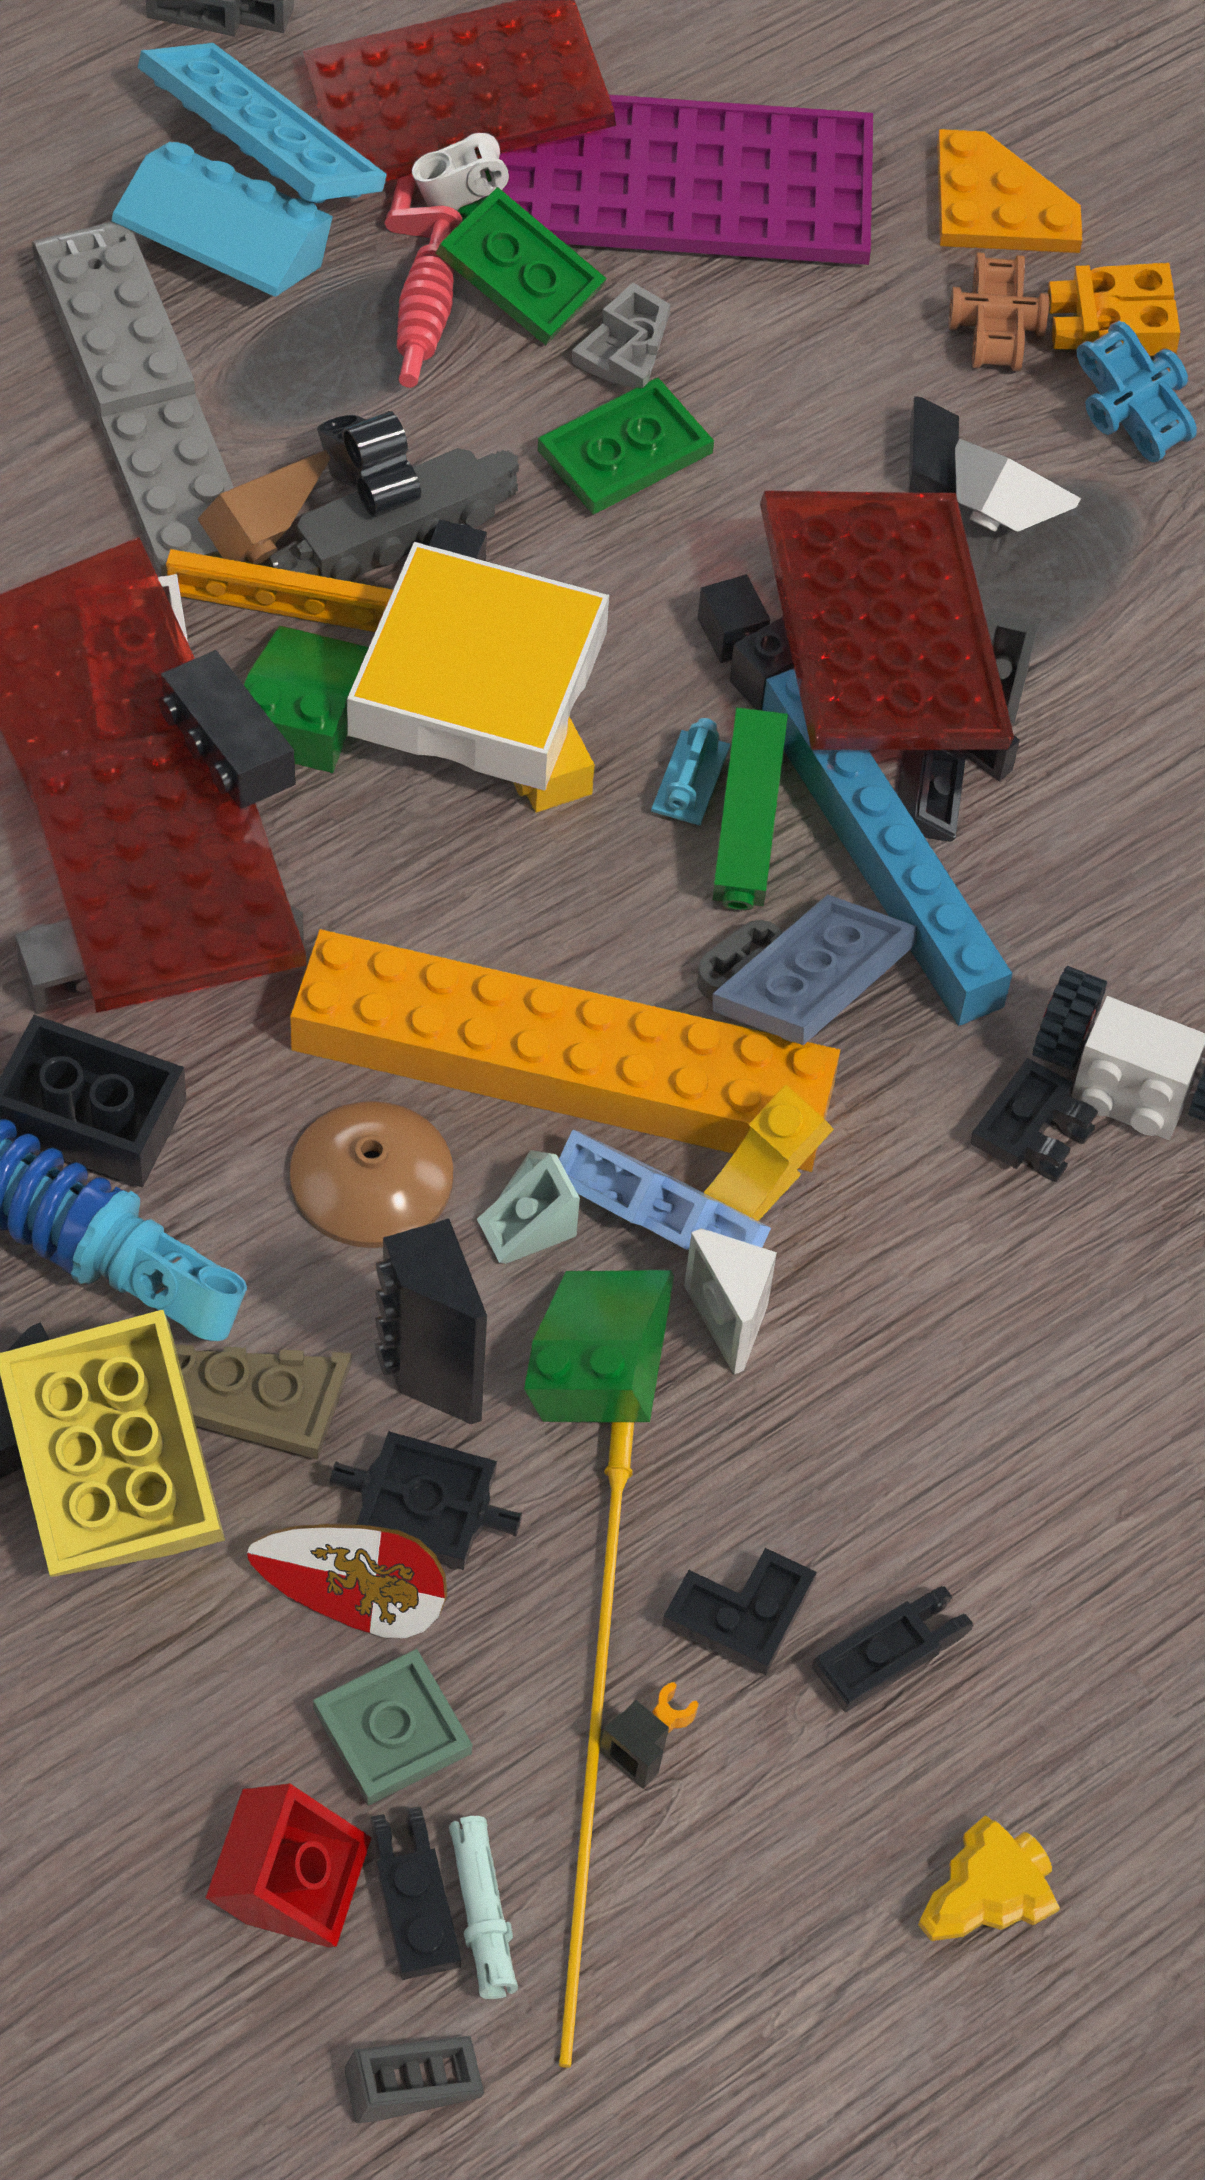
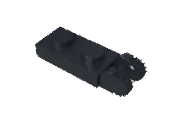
(888, 1649)
(415, 1900)

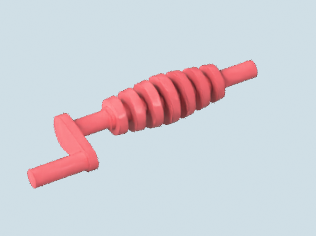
(429, 286)

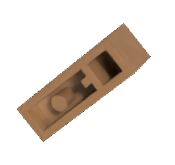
(256, 514)

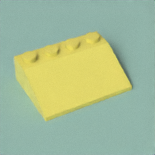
(110, 1446)

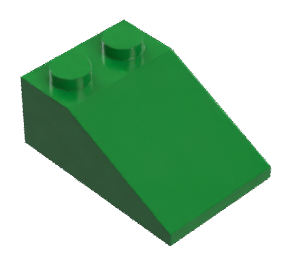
(304, 691)
(600, 1347)

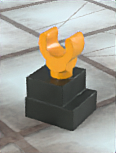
(638, 1737)

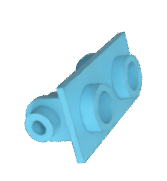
(692, 773)

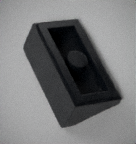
(932, 448)
(932, 790)

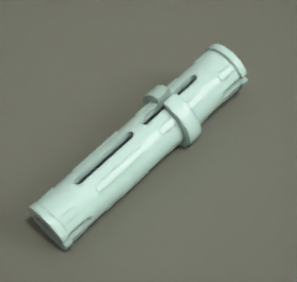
(486, 1928)

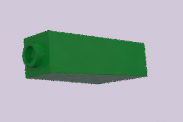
(749, 808)

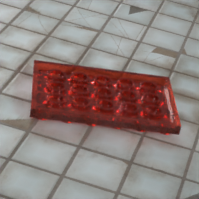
(495, 70)
(885, 621)
(160, 872)

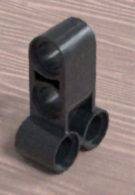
(371, 460)

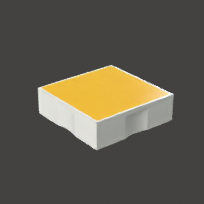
(477, 665)

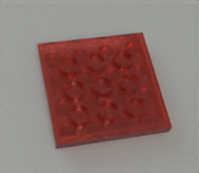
(86, 656)

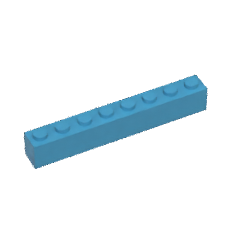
(896, 863)

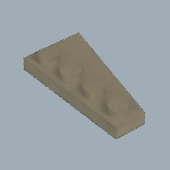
(265, 1397)

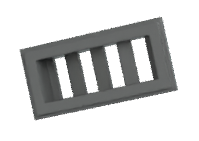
(392, 2102)

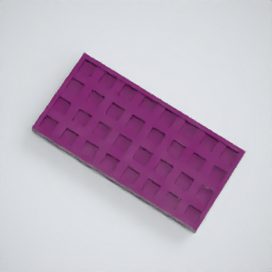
(707, 181)

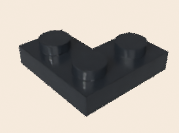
(747, 1624)

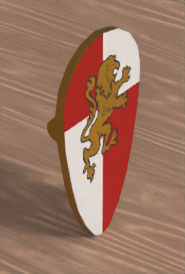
(355, 1575)

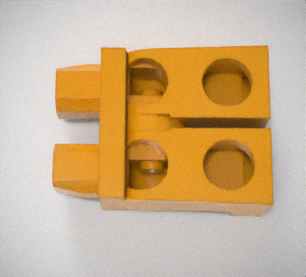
(1107, 294)

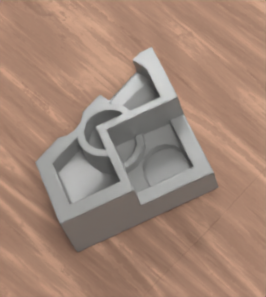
(627, 340)

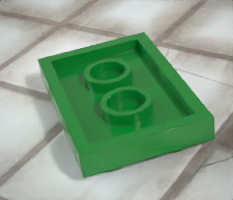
(521, 266)
(625, 445)

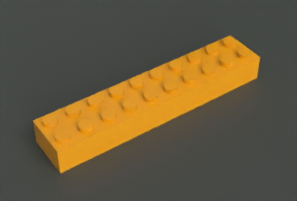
(548, 1044)

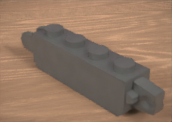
(347, 542)

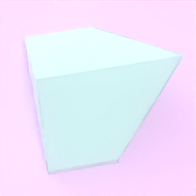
(533, 1209)

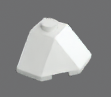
(1005, 491)

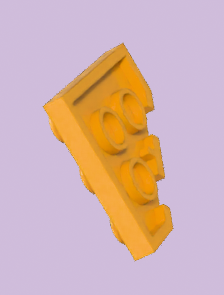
(999, 200)

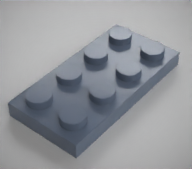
(814, 969)

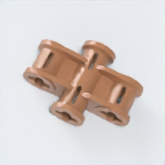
(998, 311)

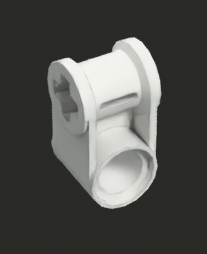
(456, 174)

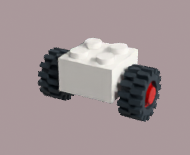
(1133, 1060)

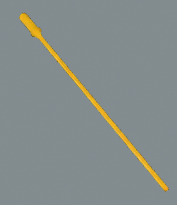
(618, 1474)

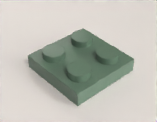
(392, 1727)

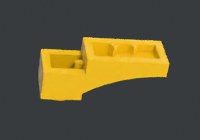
(770, 1155)

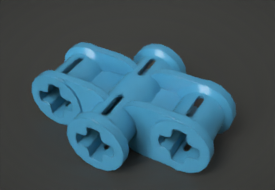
(1145, 404)

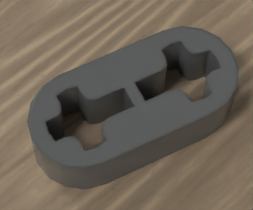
(734, 954)

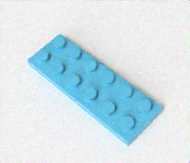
(262, 122)

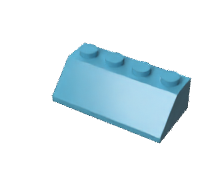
(224, 219)

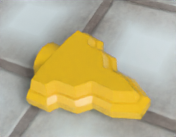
(991, 1884)

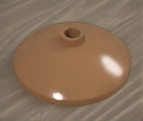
(363, 1197)

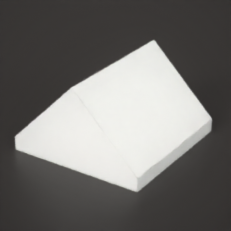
(730, 1290)

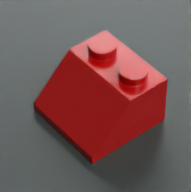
(289, 1865)

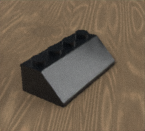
(431, 1321)

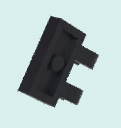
(1024, 1111)

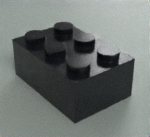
(92, 1099)

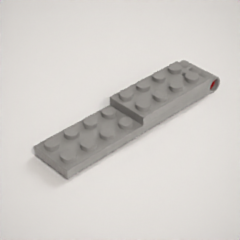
(136, 383)

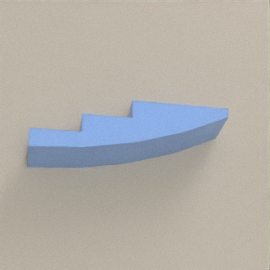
(651, 1196)

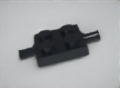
(428, 1495)

